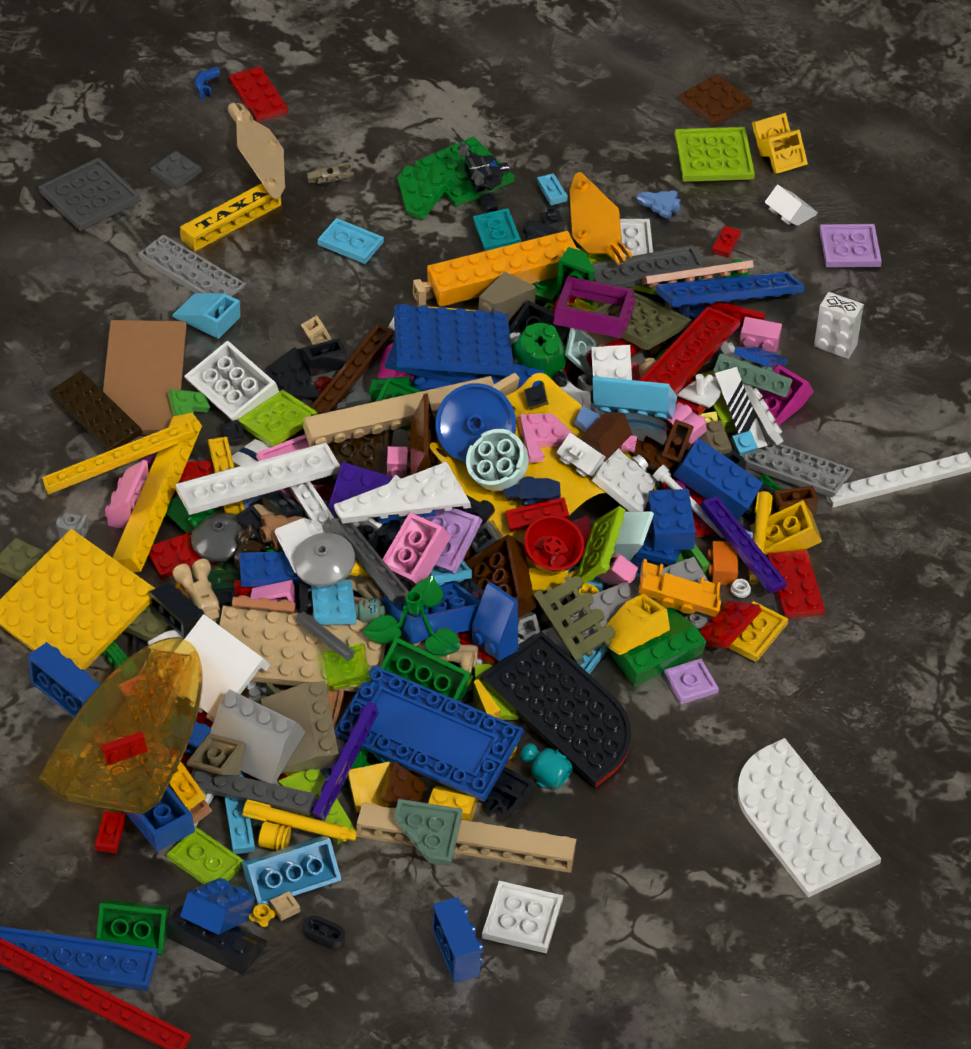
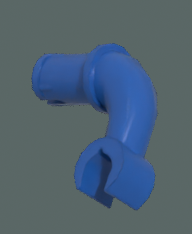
(202, 78)

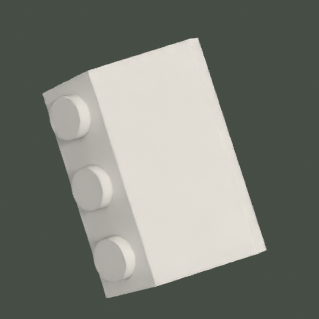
(295, 533)

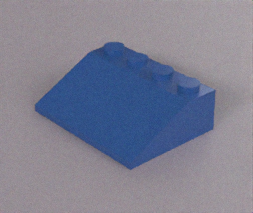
(453, 612)

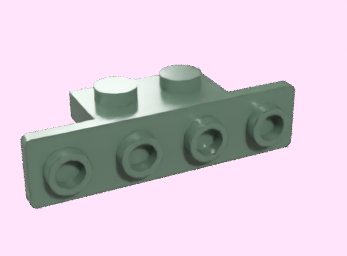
(760, 377)

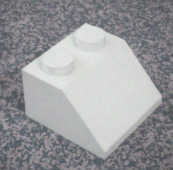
(789, 206)

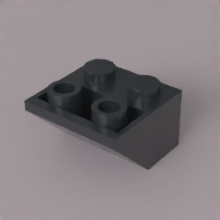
(323, 356)

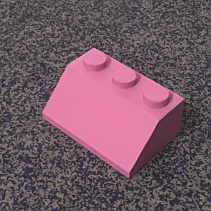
(126, 495)
(416, 549)

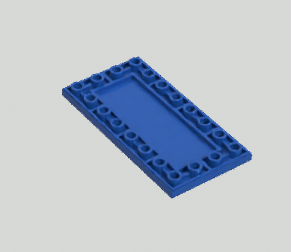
(432, 733)

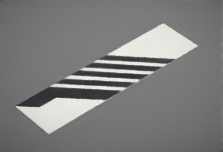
(739, 404)

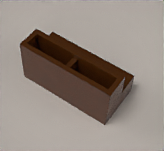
(607, 433)

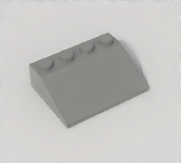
(266, 735)

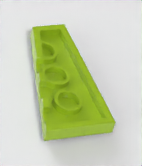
(312, 782)

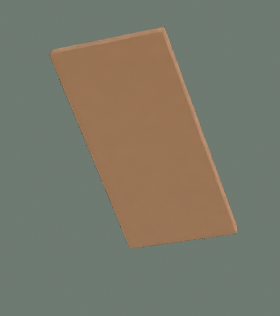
(142, 367)

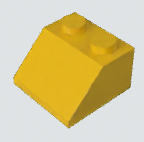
(453, 798)

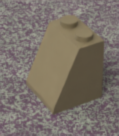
(507, 295)

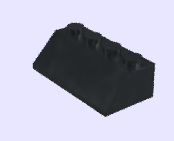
(233, 948)

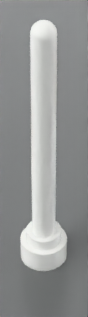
(663, 475)

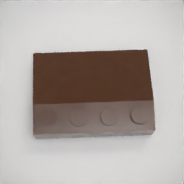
(421, 436)
(507, 568)

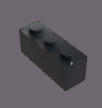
(175, 608)

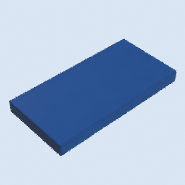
(760, 356)

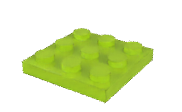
(276, 418)

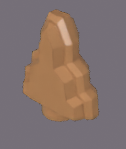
(270, 524)

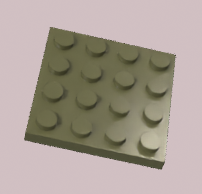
(649, 322)

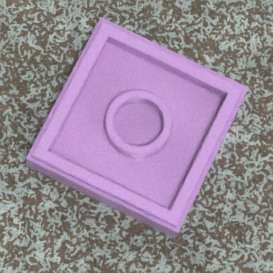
(690, 681)

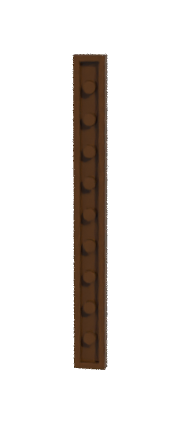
(351, 372)

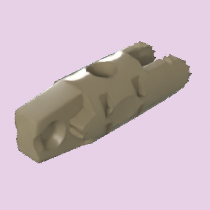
(330, 174)

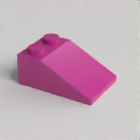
(798, 394)

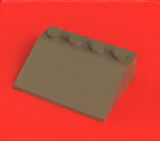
(311, 709)

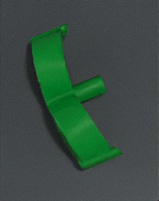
(769, 482)

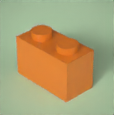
(723, 563)

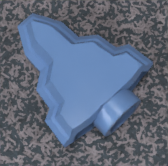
(661, 203)

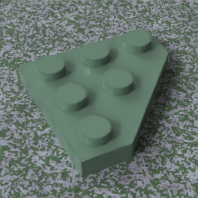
(430, 828)

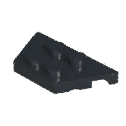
(292, 376)

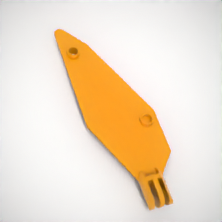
(596, 220)

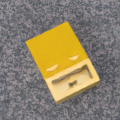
(637, 623)

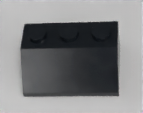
(533, 313)

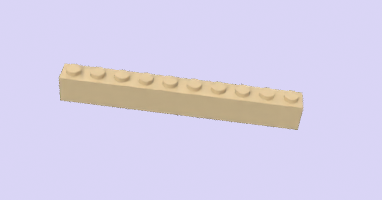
(374, 416)
(479, 840)

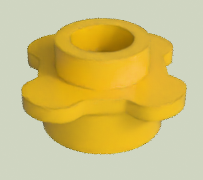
(262, 909)

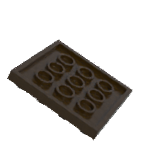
(365, 452)

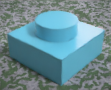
(744, 443)

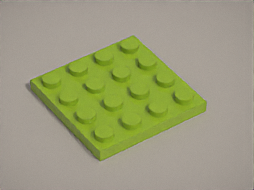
(714, 154)

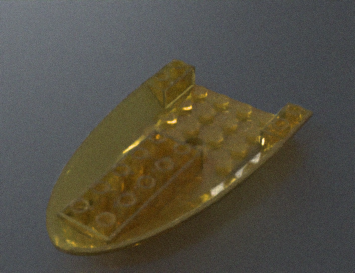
(148, 693)

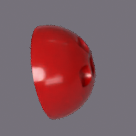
(553, 544)

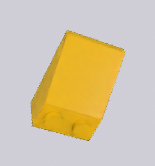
(791, 530)

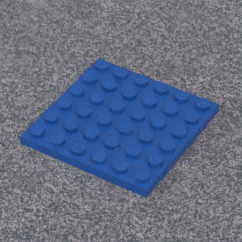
(452, 340)

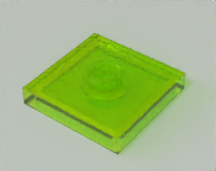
(346, 673)

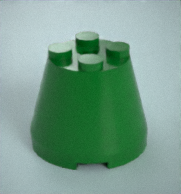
(547, 357)

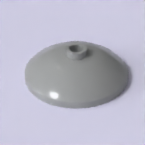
(326, 567)

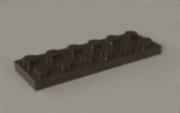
(95, 411)

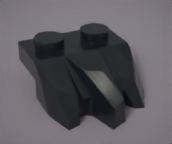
(509, 793)

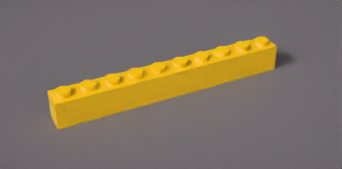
(154, 499)

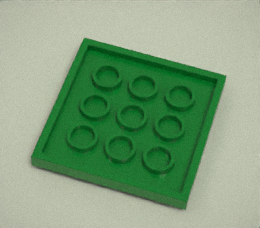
(450, 164)

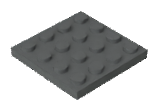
(89, 194)

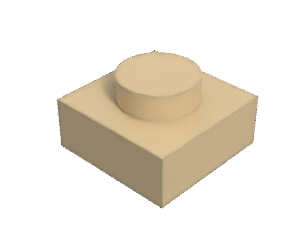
(285, 906)

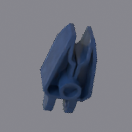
(533, 491)

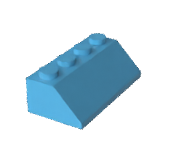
(292, 870)

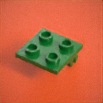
(179, 514)

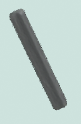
(325, 636)

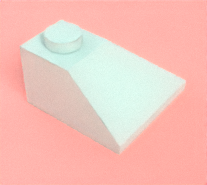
(577, 347)

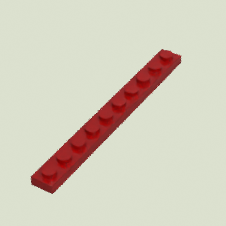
(92, 998)

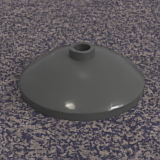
(217, 537)

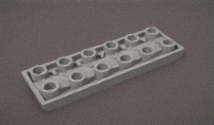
(189, 268)
(798, 467)

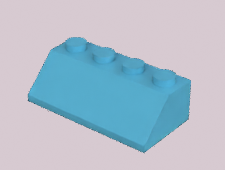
(634, 397)

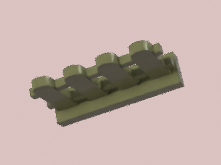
(578, 627)

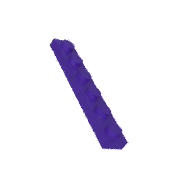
(743, 544)
(342, 767)

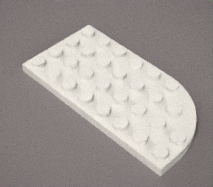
(801, 820)

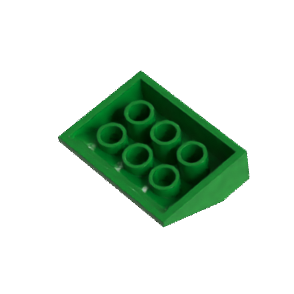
(669, 650)

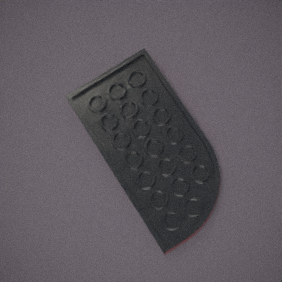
(563, 706)

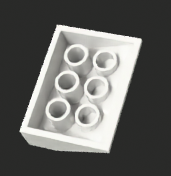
(232, 381)

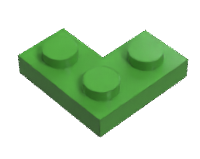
(187, 401)

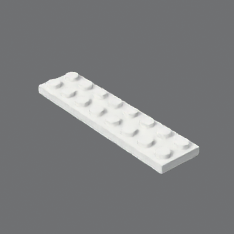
(257, 478)

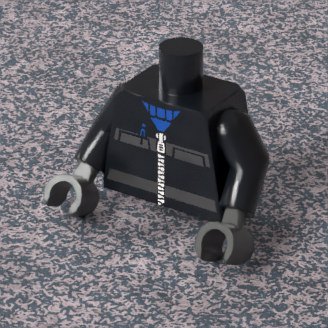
(482, 171)

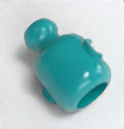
(548, 766)

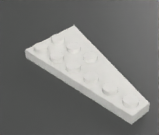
(413, 494)

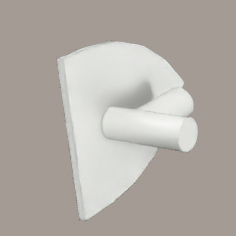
(702, 391)

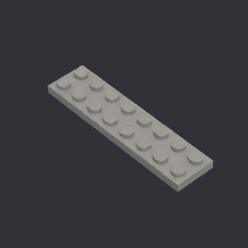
(614, 598)

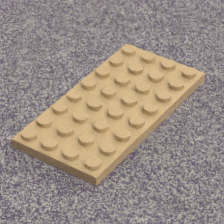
(290, 647)

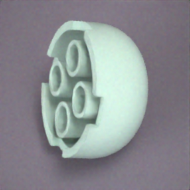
(503, 461)

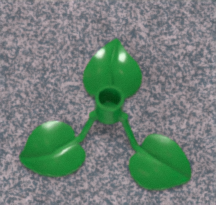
(426, 594)

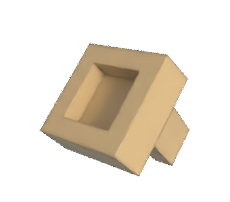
(422, 291)

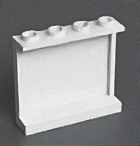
(224, 663)

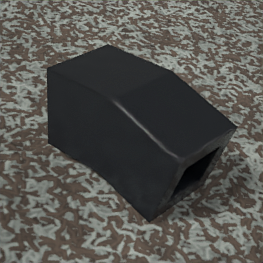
(488, 203)

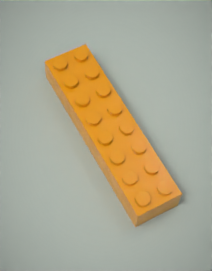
(473, 274)

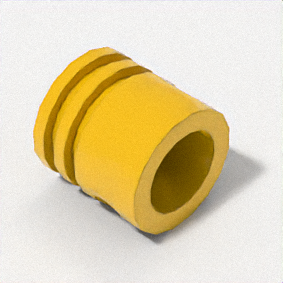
(274, 836)

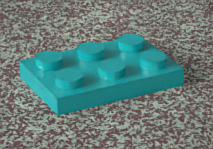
(496, 229)

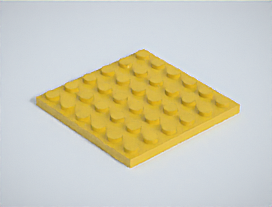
(74, 601)

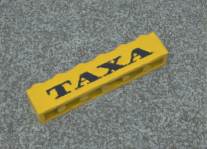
(228, 217)

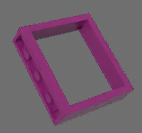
(594, 321)

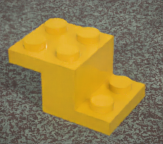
(779, 143)

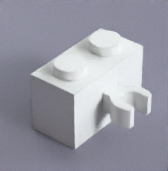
(581, 455)

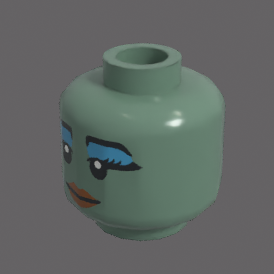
(369, 609)

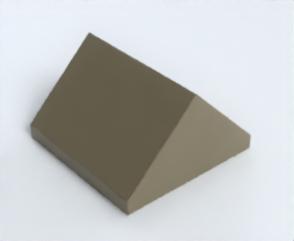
(218, 755)

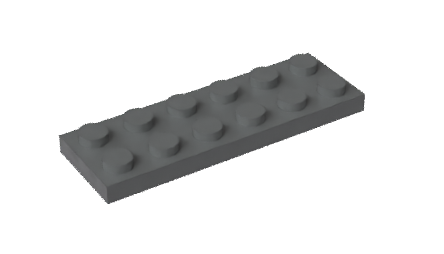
(660, 262)

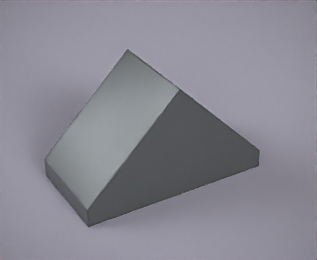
(486, 536)

